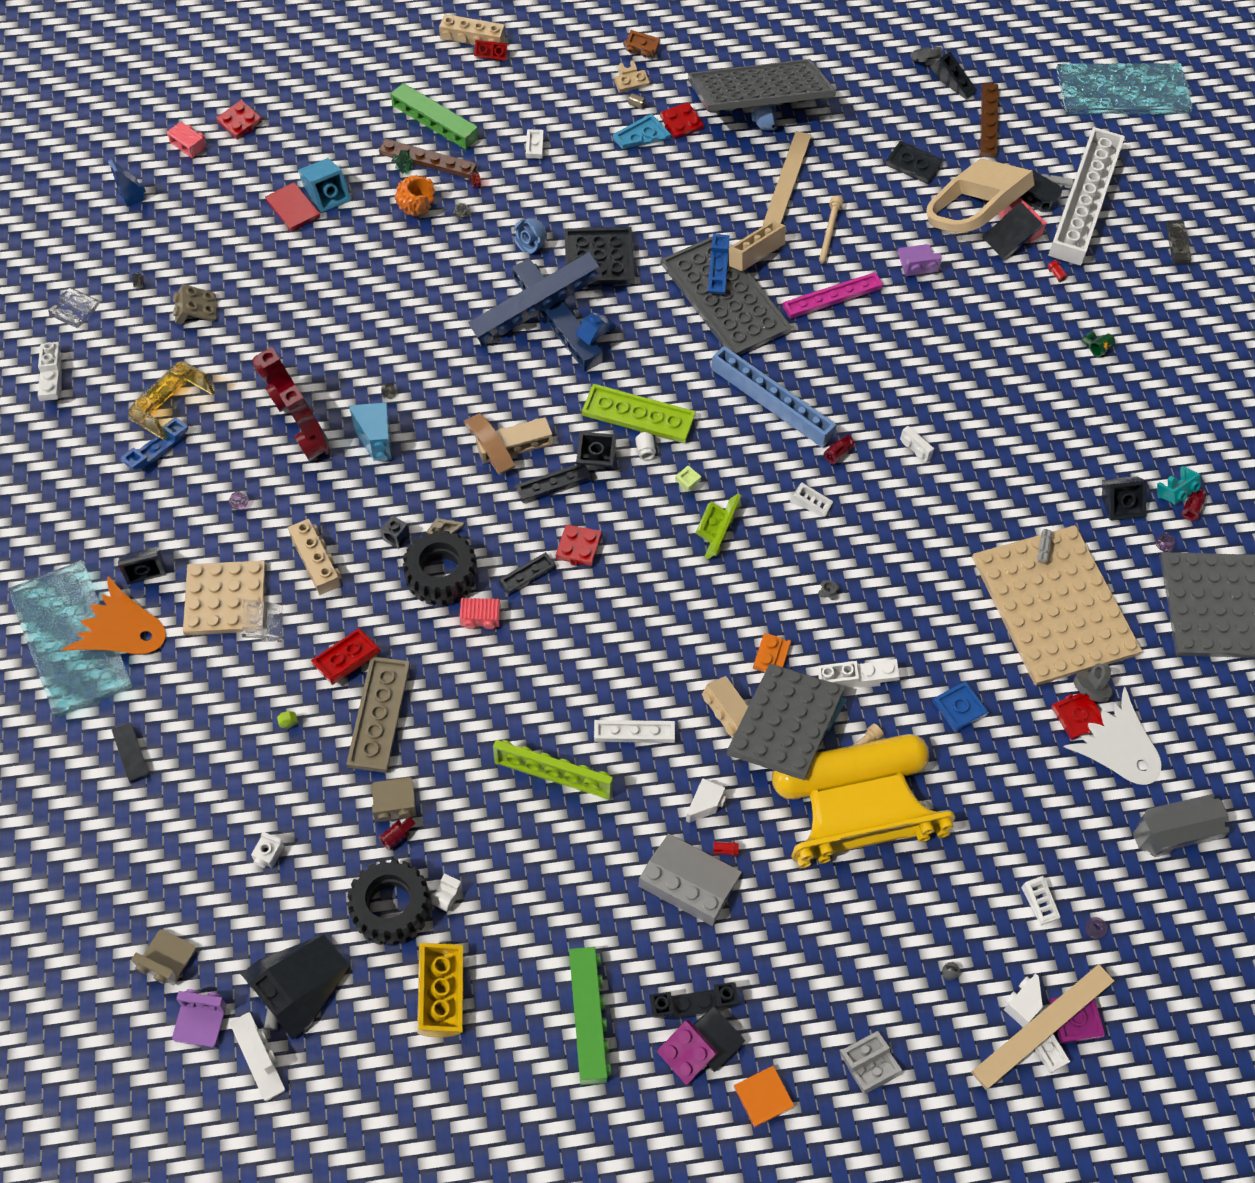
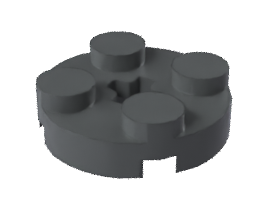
(924, 53)

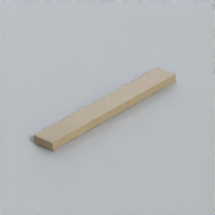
(787, 178)
(1042, 1027)

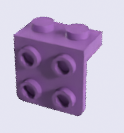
(919, 260)
(199, 1018)

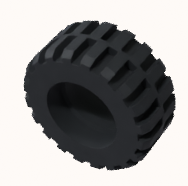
(434, 547)
(380, 877)

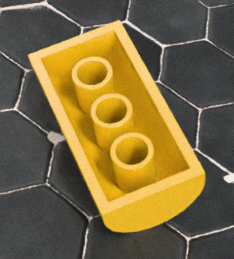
(440, 990)

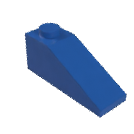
(128, 186)
(594, 327)

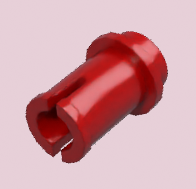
(1055, 268)
(726, 848)

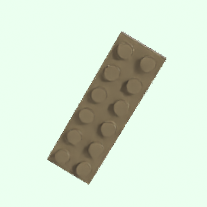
(378, 714)

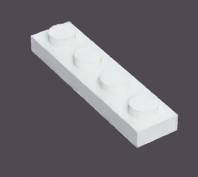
(634, 731)

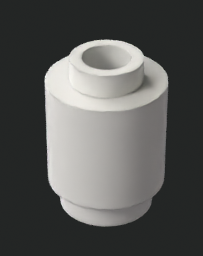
(645, 446)

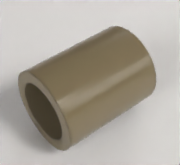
(636, 101)

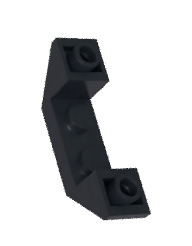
(693, 1004)

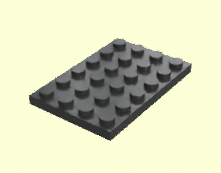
(786, 721)

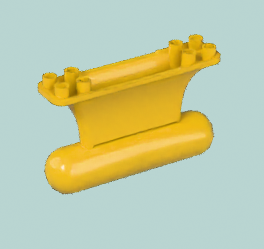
(863, 798)

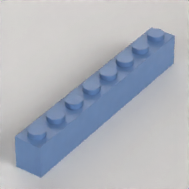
(773, 396)

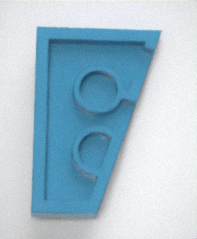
(641, 132)

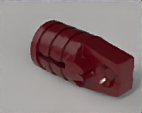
(839, 449)
(1194, 505)
(396, 833)

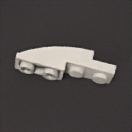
(50, 371)
(859, 675)

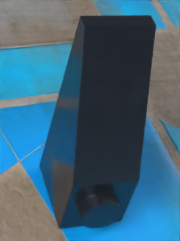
(952, 75)

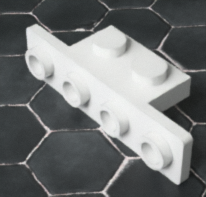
(257, 1056)

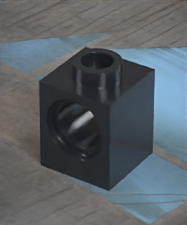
(395, 532)

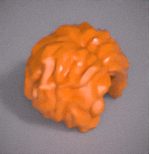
(415, 195)

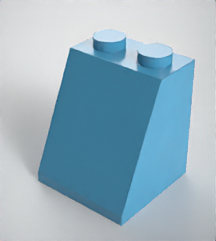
(325, 184)
(373, 428)

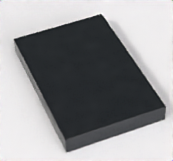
(913, 162)
(1012, 231)

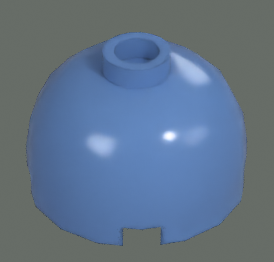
(765, 117)
(530, 235)

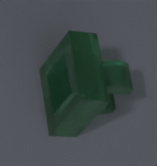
(403, 161)

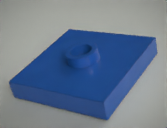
(960, 706)

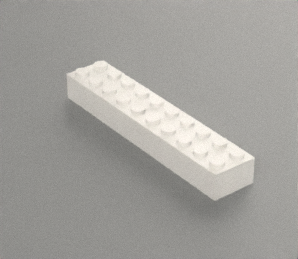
(1086, 196)

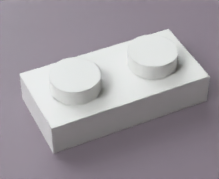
(534, 144)
(916, 444)
(1052, 1054)

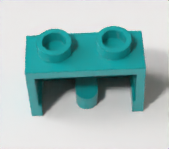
(1179, 490)

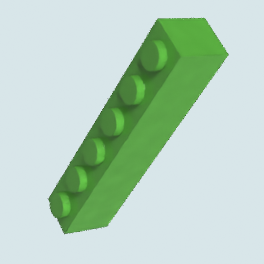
(434, 116)
(587, 1014)

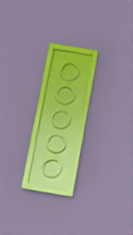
(638, 413)
(552, 769)

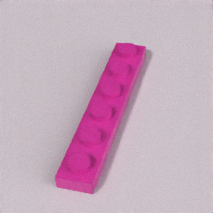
(832, 295)

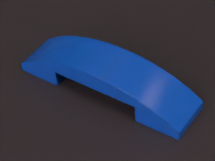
(718, 263)
(156, 447)

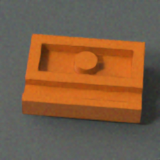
(771, 651)

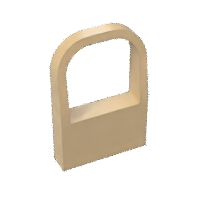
(985, 180)

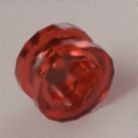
(475, 179)

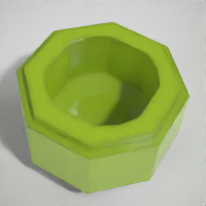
(287, 719)

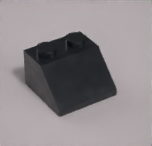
(596, 449)
(1124, 497)
(141, 565)

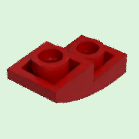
(490, 49)

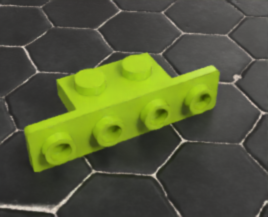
(715, 523)

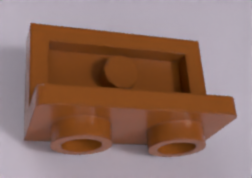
(642, 44)

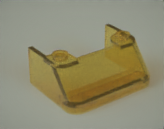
(161, 391)

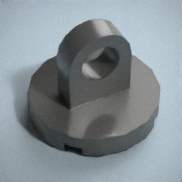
(1095, 684)

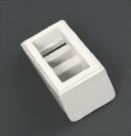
(802, 501)
(1047, 897)

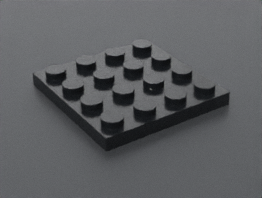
(610, 249)

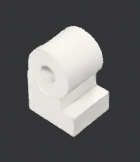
(447, 893)

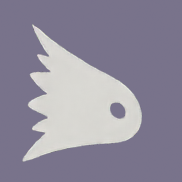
(1121, 744)

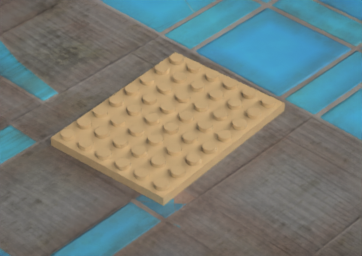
(1056, 610)

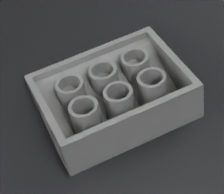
(689, 879)

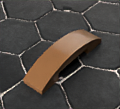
(490, 442)

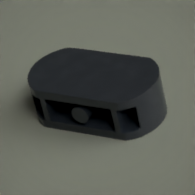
(1043, 195)

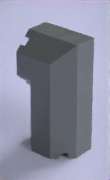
(1181, 825)

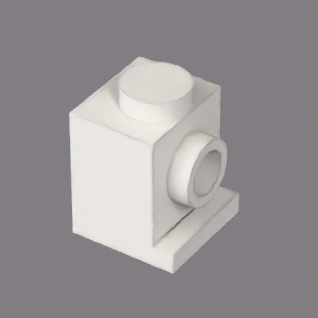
(270, 857)

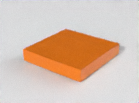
(763, 1096)

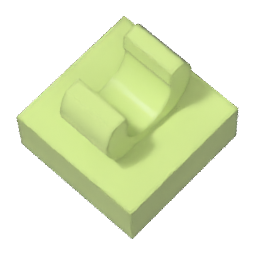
(687, 478)

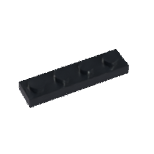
(552, 482)

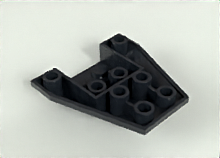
(297, 982)

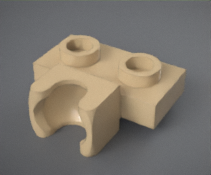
(630, 78)

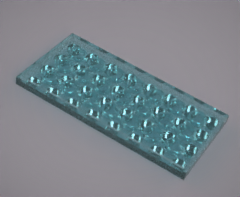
(1124, 88)
(50, 620)

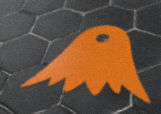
(119, 626)

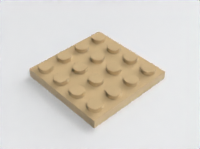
(217, 594)

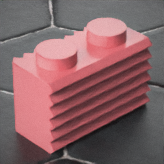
(186, 139)
(480, 613)

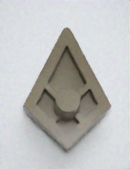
(446, 525)

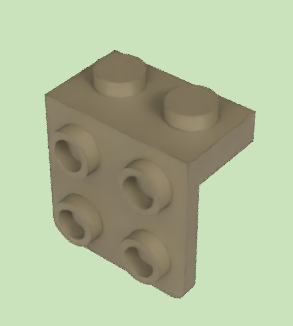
(195, 303)
(393, 799)
(165, 957)

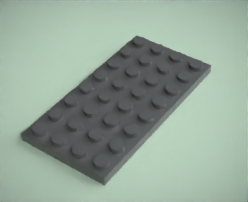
(738, 318)

